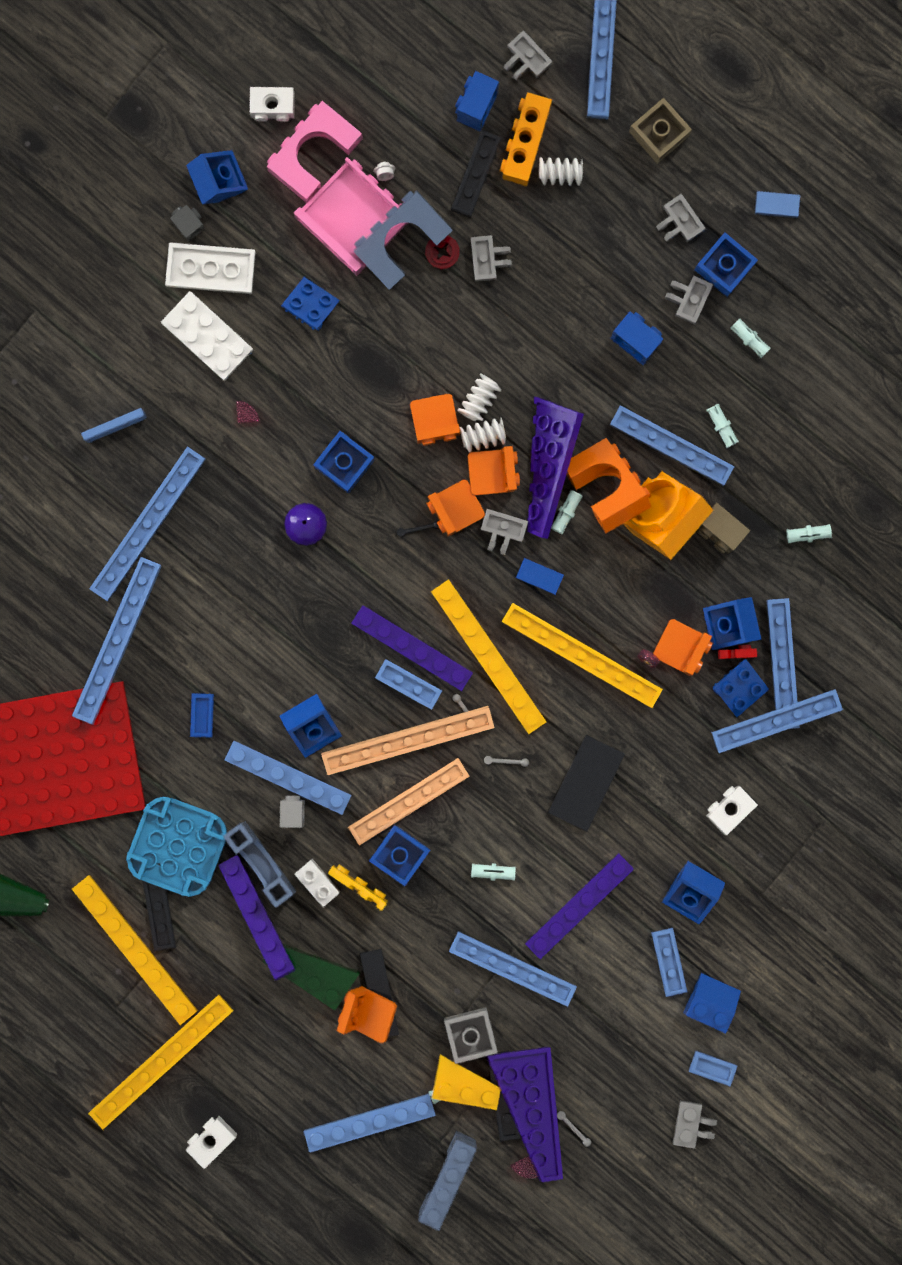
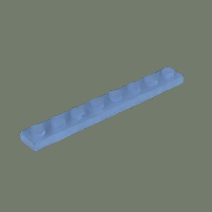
(147, 524)
(116, 641)

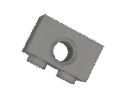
(292, 812)

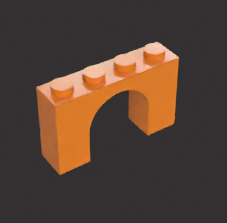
(626, 501)

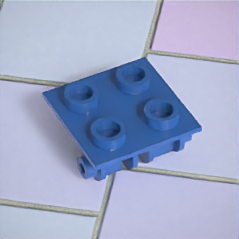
(310, 303)
(740, 688)

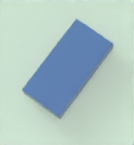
(777, 204)
(713, 1068)

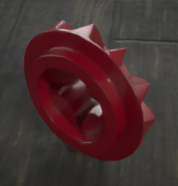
(445, 261)

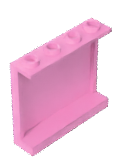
(347, 211)

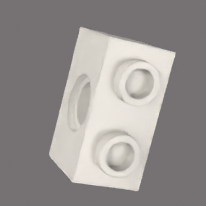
(263, 95)
(743, 803)
(317, 882)
(204, 1153)

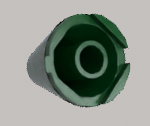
(20, 899)

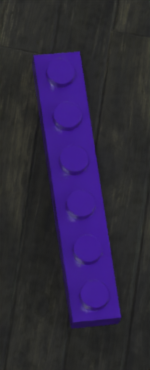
(412, 648)
(579, 906)
(256, 917)

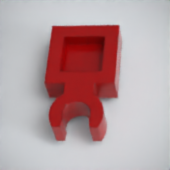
(743, 651)

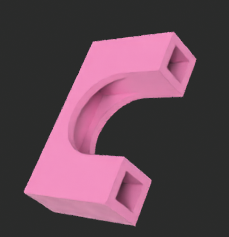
(321, 123)

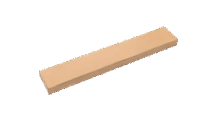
(408, 801)

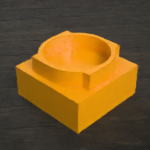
(672, 517)

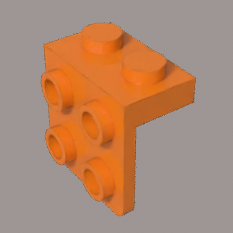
(435, 419)
(493, 471)
(455, 508)
(682, 647)
(367, 1014)

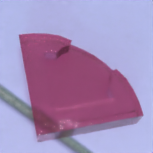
(246, 413)
(524, 1168)

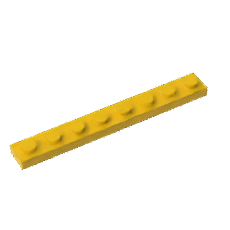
(582, 655)
(488, 656)
(134, 949)
(160, 1061)

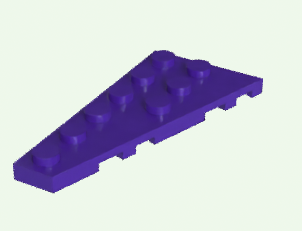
(550, 458)
(530, 1095)

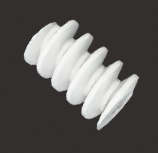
(560, 171)
(479, 399)
(483, 435)

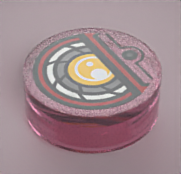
(648, 658)

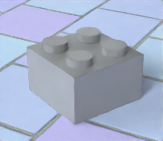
(470, 1035)

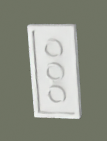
(210, 268)
(207, 336)

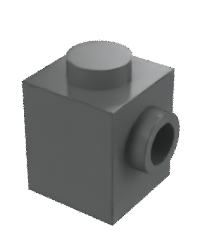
(187, 222)

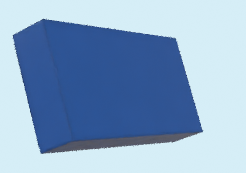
(539, 576)
(202, 715)

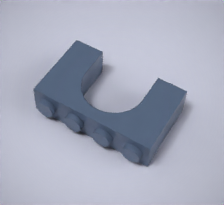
(413, 210)
(246, 843)
(455, 1166)

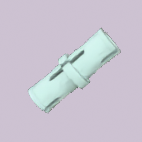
(750, 338)
(722, 425)
(566, 512)
(809, 533)
(507, 872)

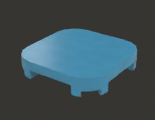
(183, 842)

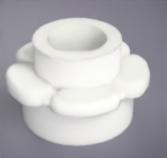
(384, 171)

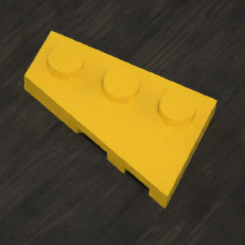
(341, 874)
(462, 1086)

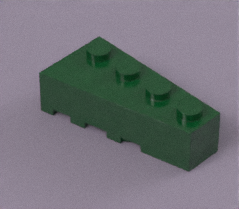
(320, 977)

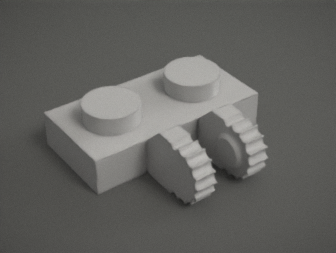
(529, 54)
(684, 219)
(483, 258)
(693, 299)
(504, 526)
(688, 1124)

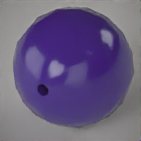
(306, 533)

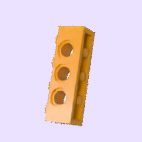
(521, 172)

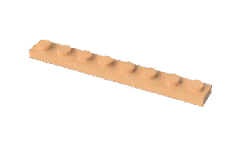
(407, 740)

